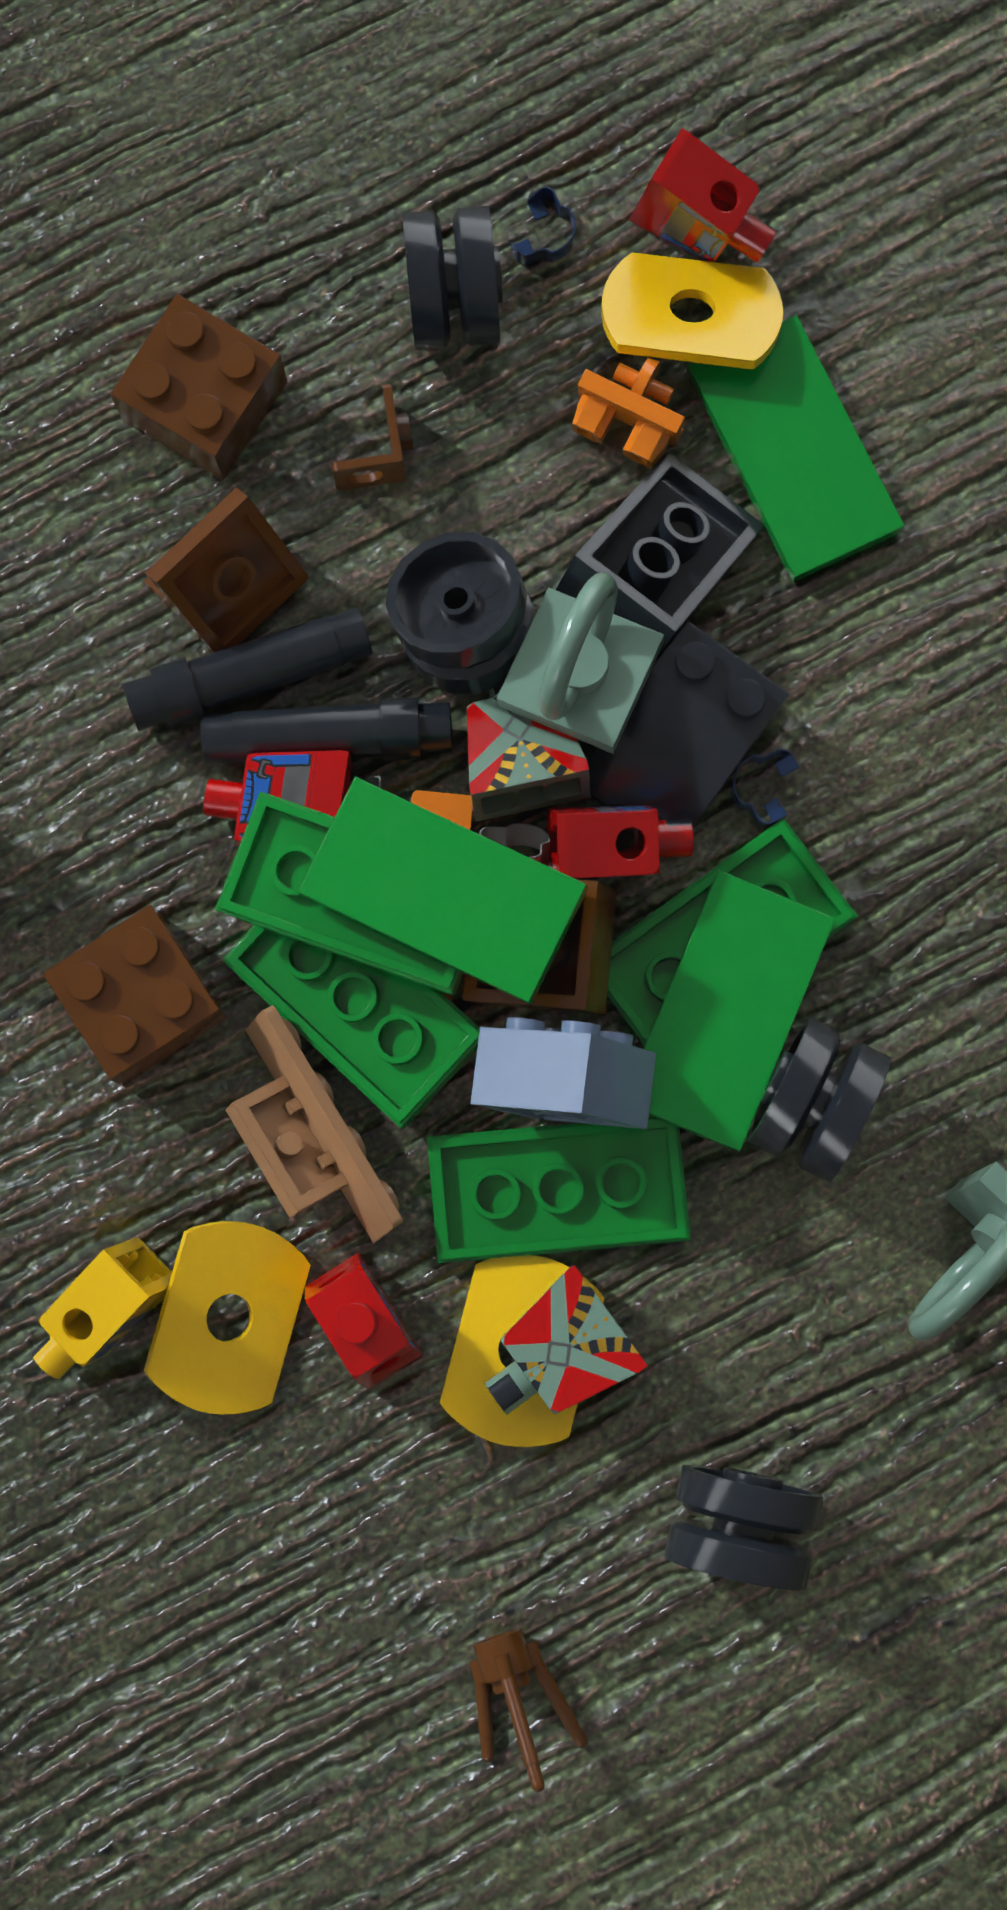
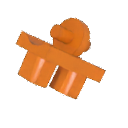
(653, 424)

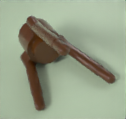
(505, 1664)

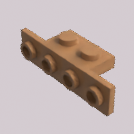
(302, 1137)

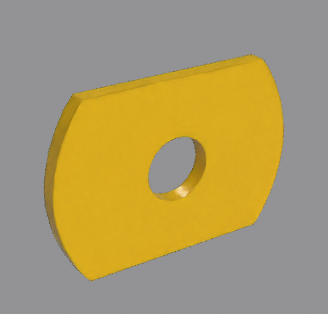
(737, 334)
(495, 1301)
(237, 1372)

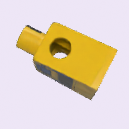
(101, 1306)

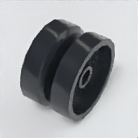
(453, 277)
(460, 611)
(825, 1102)
(742, 1537)

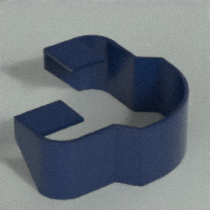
(523, 250)
(773, 807)

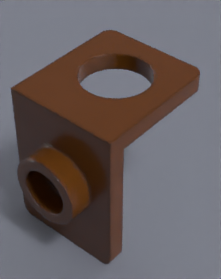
(389, 466)

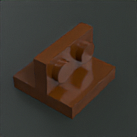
(226, 573)

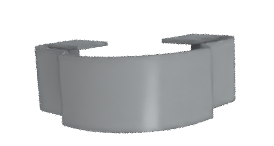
(521, 835)

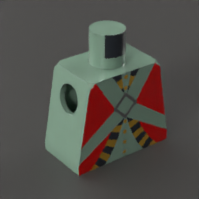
(520, 762)
(564, 1349)

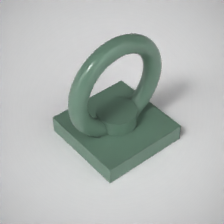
(581, 665)
(984, 1204)

